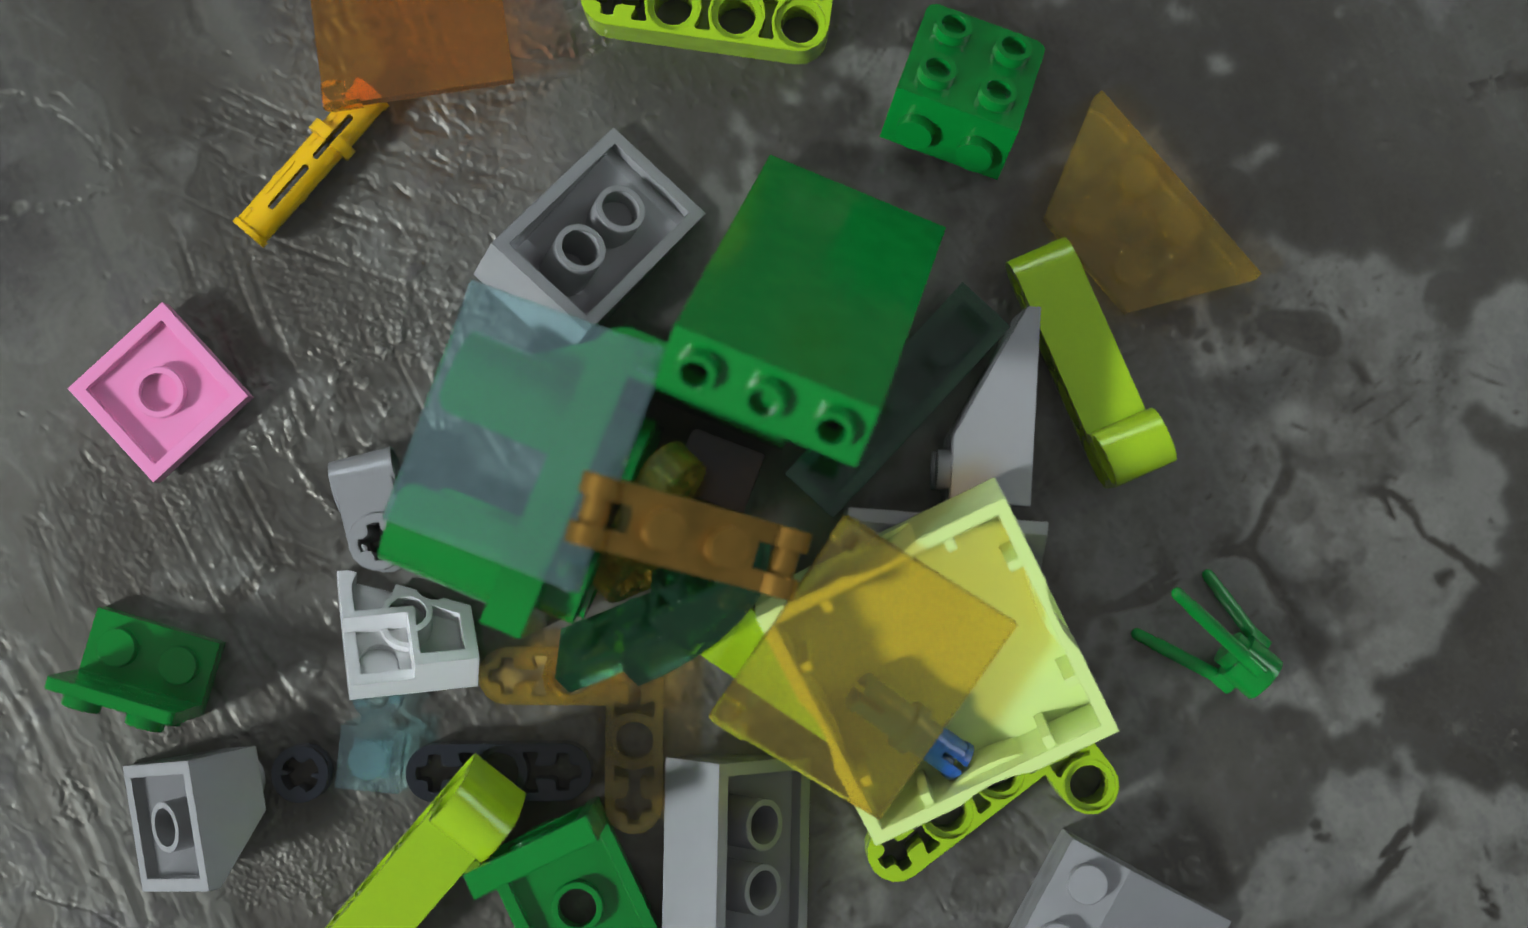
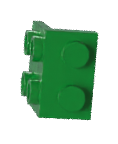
(963, 90)

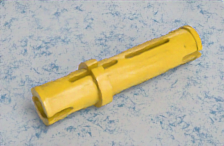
(261, 221)

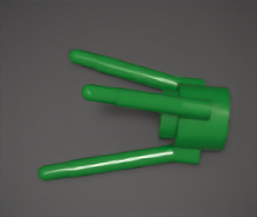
(1242, 658)

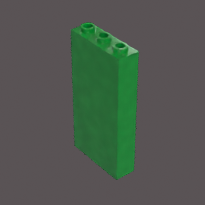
(803, 310)

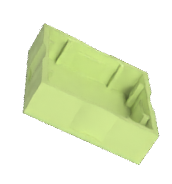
(1037, 691)

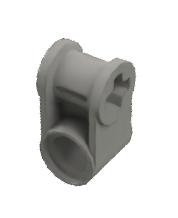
(361, 493)

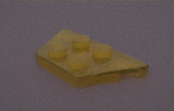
(1137, 220)

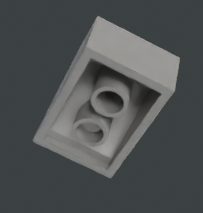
(592, 234)
(996, 422)
(1097, 890)

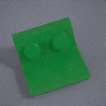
(141, 670)

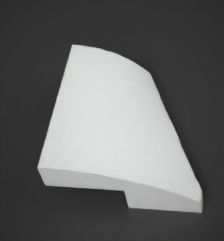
(404, 641)

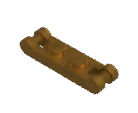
(686, 535)

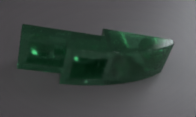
(655, 630)

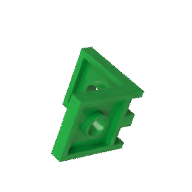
(561, 856)

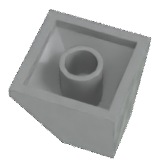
(194, 816)

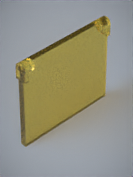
(862, 668)

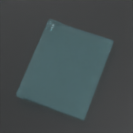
(514, 424)

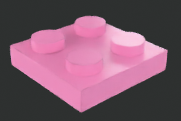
(160, 392)

